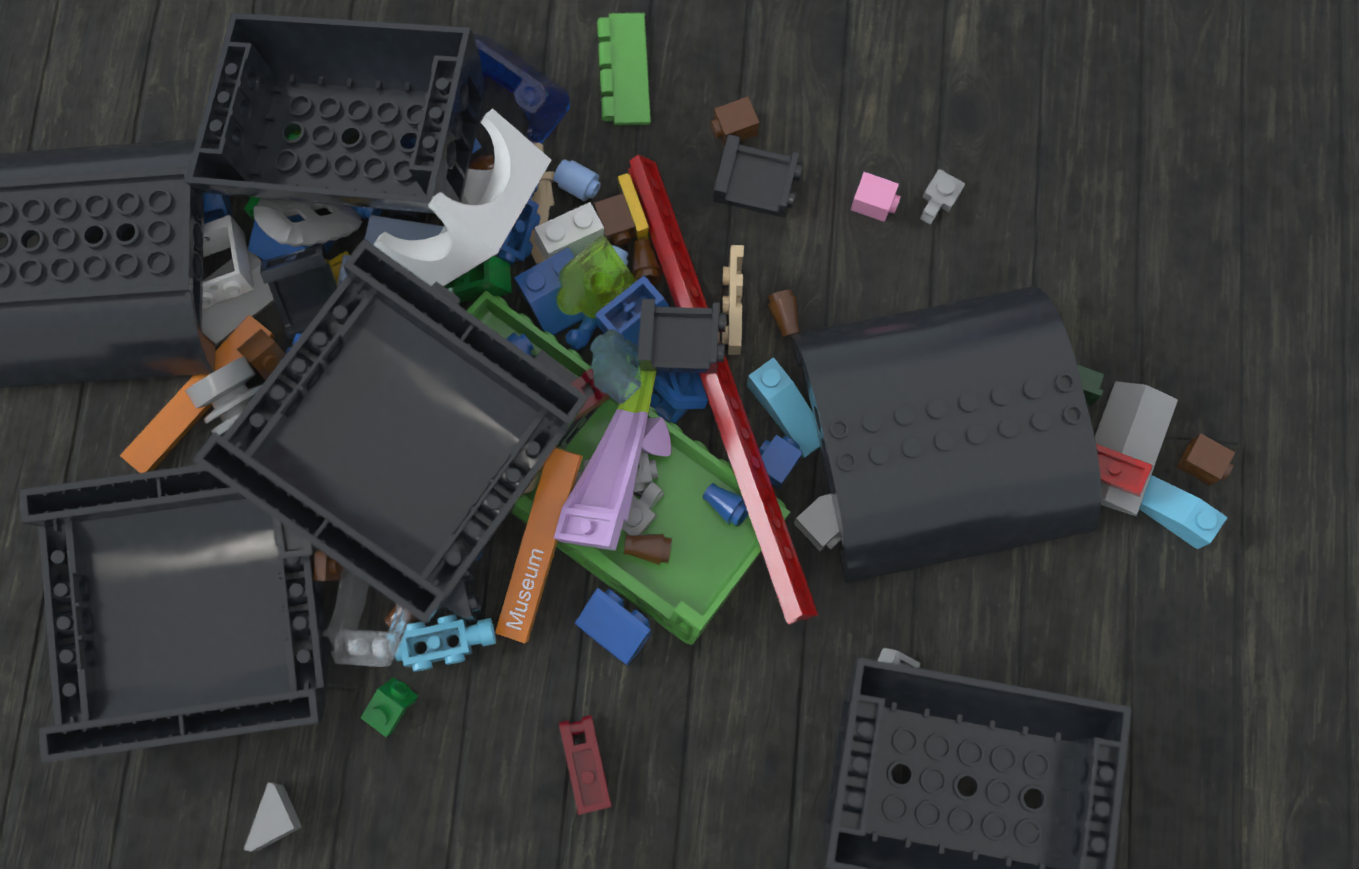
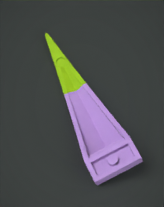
(605, 489)

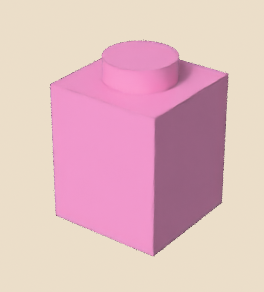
(875, 197)

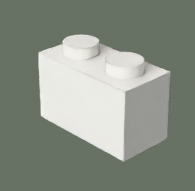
(572, 230)

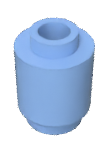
(577, 180)

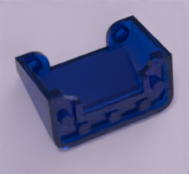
(534, 92)

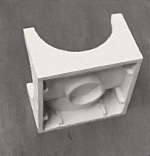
(483, 218)

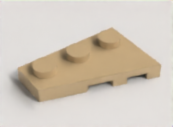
(732, 303)

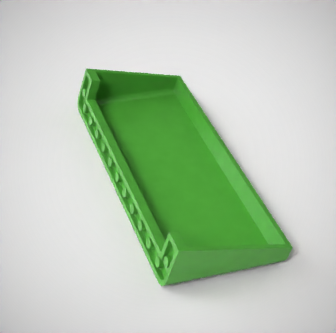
(705, 551)

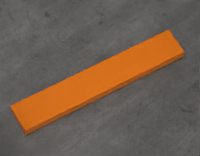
(180, 413)

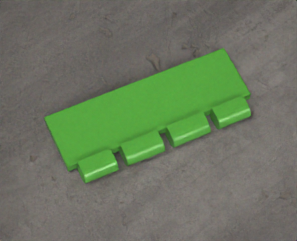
(624, 69)

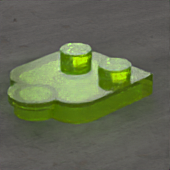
(592, 279)

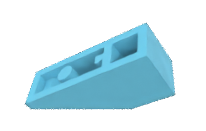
(785, 405)
(1181, 513)

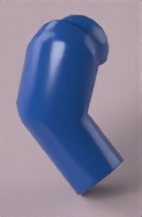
(579, 338)

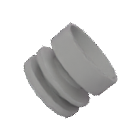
(225, 391)

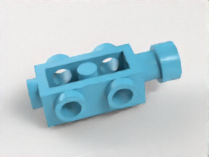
(437, 639)

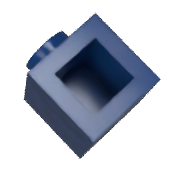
(780, 458)

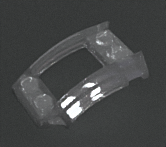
(362, 646)

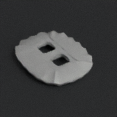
(272, 219)

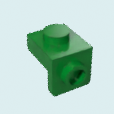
(388, 706)

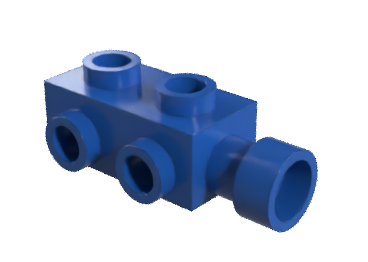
(517, 243)

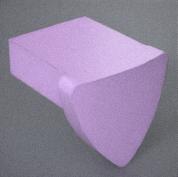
(656, 438)

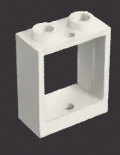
(222, 235)

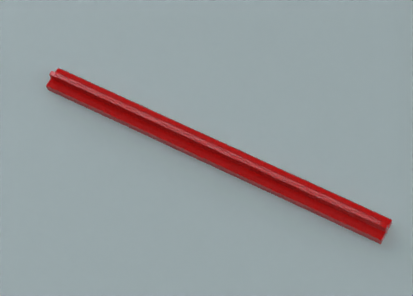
(725, 402)

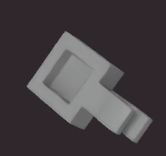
(941, 194)
(640, 511)

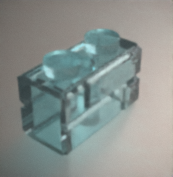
(615, 365)

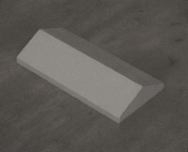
(226, 316)
(1134, 426)

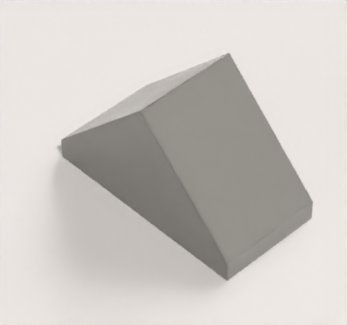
(274, 818)

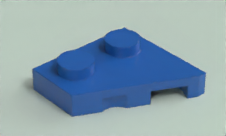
(681, 389)

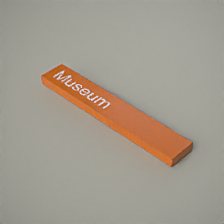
(537, 546)

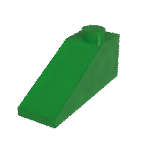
(490, 275)

